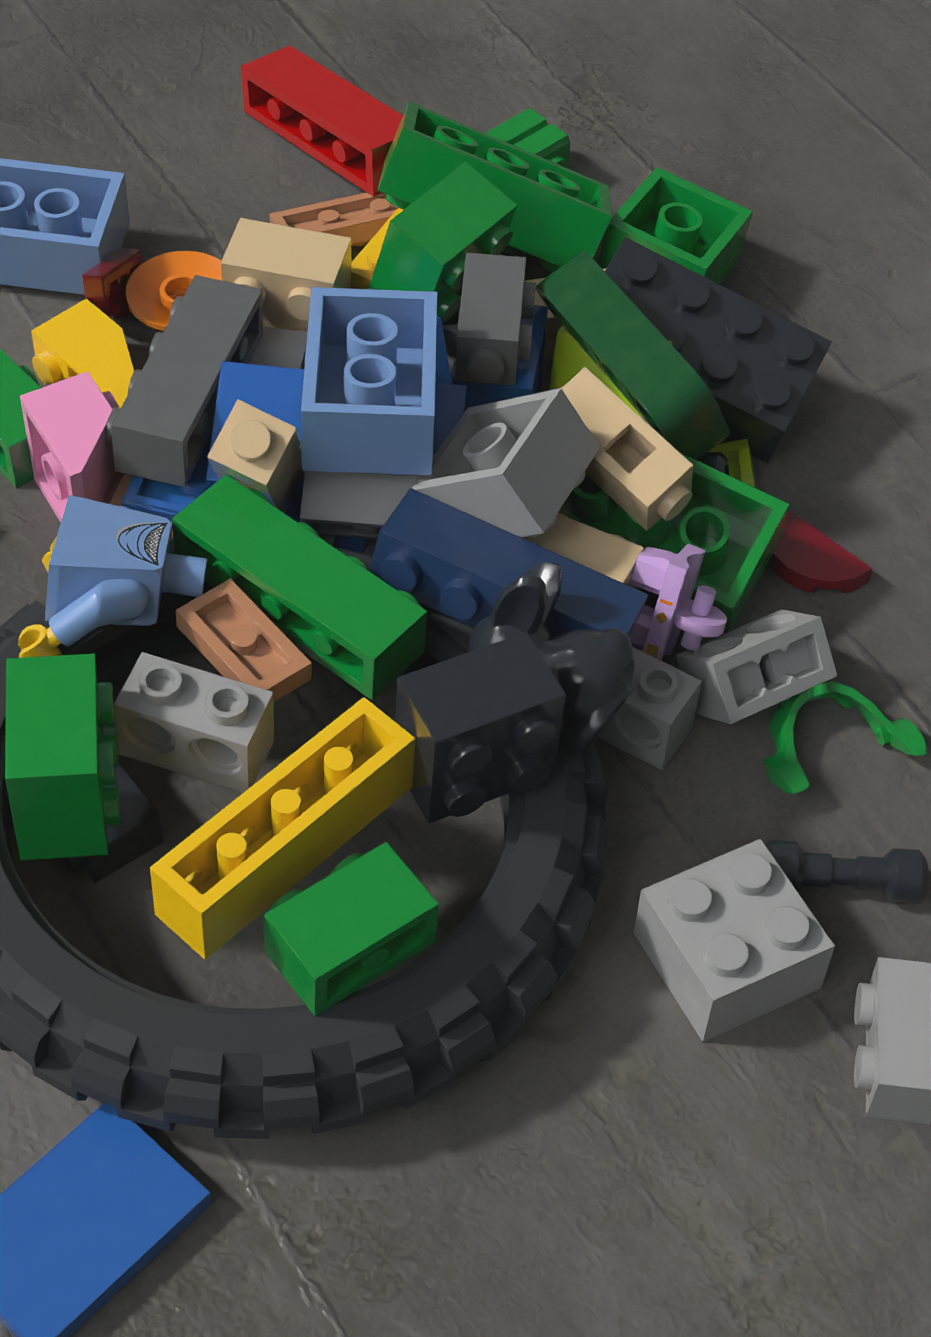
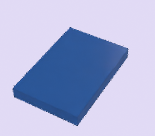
(88, 1223)

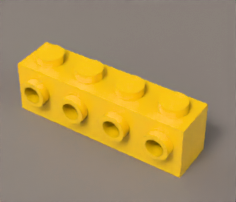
(282, 827)

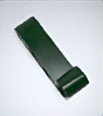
(634, 356)

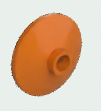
(163, 278)

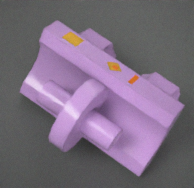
(674, 580)

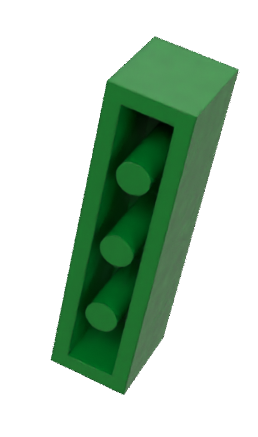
(304, 585)

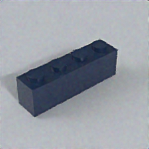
(465, 563)

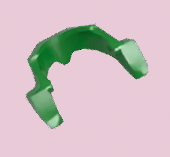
(784, 768)

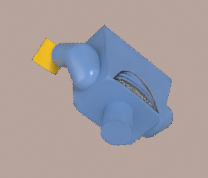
(108, 571)

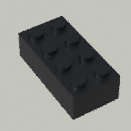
(742, 351)

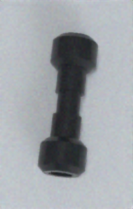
(899, 874)

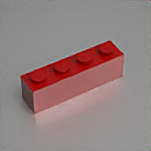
(321, 114)

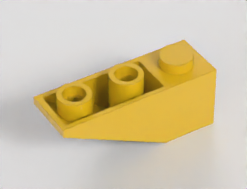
(83, 342)

